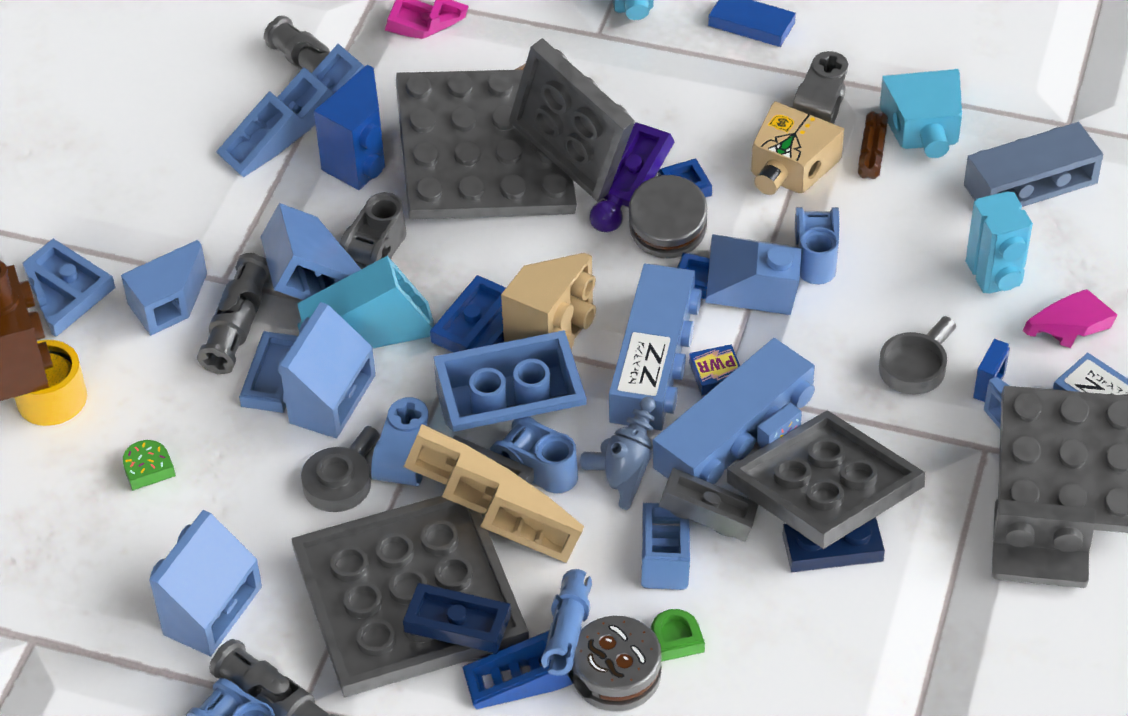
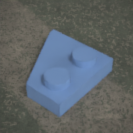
(65, 284)

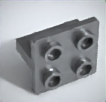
(1042, 543)

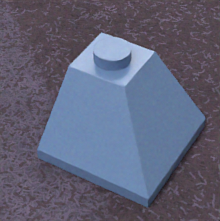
(753, 274)

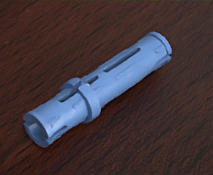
(568, 612)

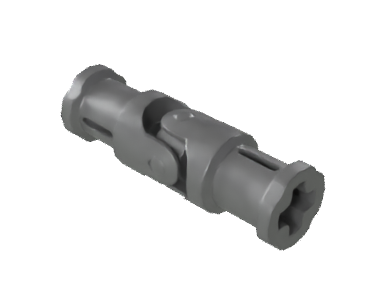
(299, 47)
(234, 314)
(263, 681)

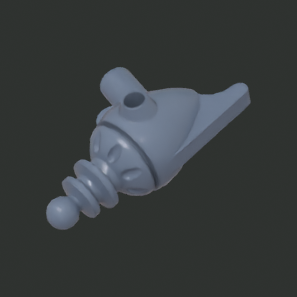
(625, 454)

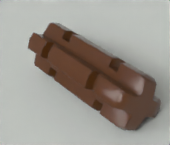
(872, 145)

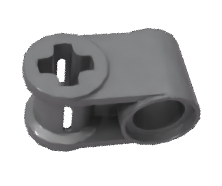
(823, 87)
(376, 229)

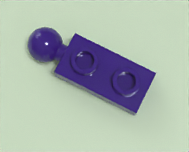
(640, 162)

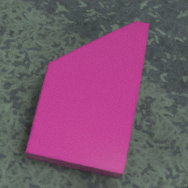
(421, 19)
(1072, 316)

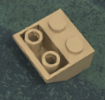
(550, 299)

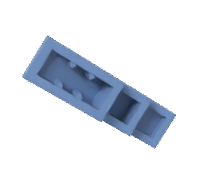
(285, 118)

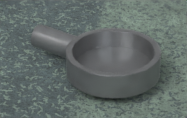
(915, 360)
(339, 476)

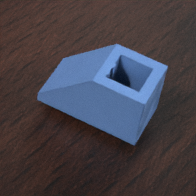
(166, 287)

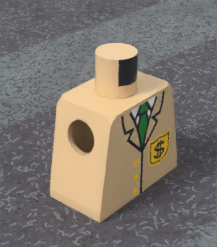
(794, 150)

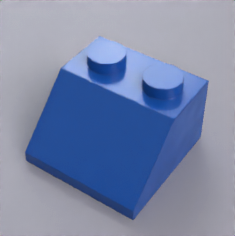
(351, 131)

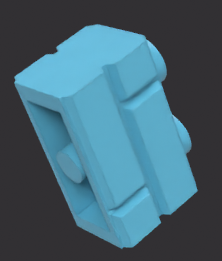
(998, 242)

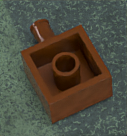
(21, 358)

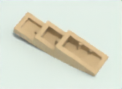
(507, 501)

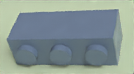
(1036, 166)

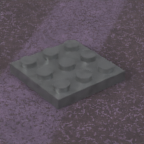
(571, 119)
(1066, 451)
(825, 478)

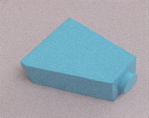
(376, 304)

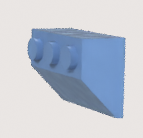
(507, 381)

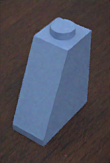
(303, 253)

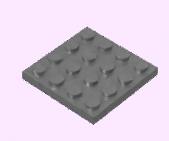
(467, 155)
(367, 574)

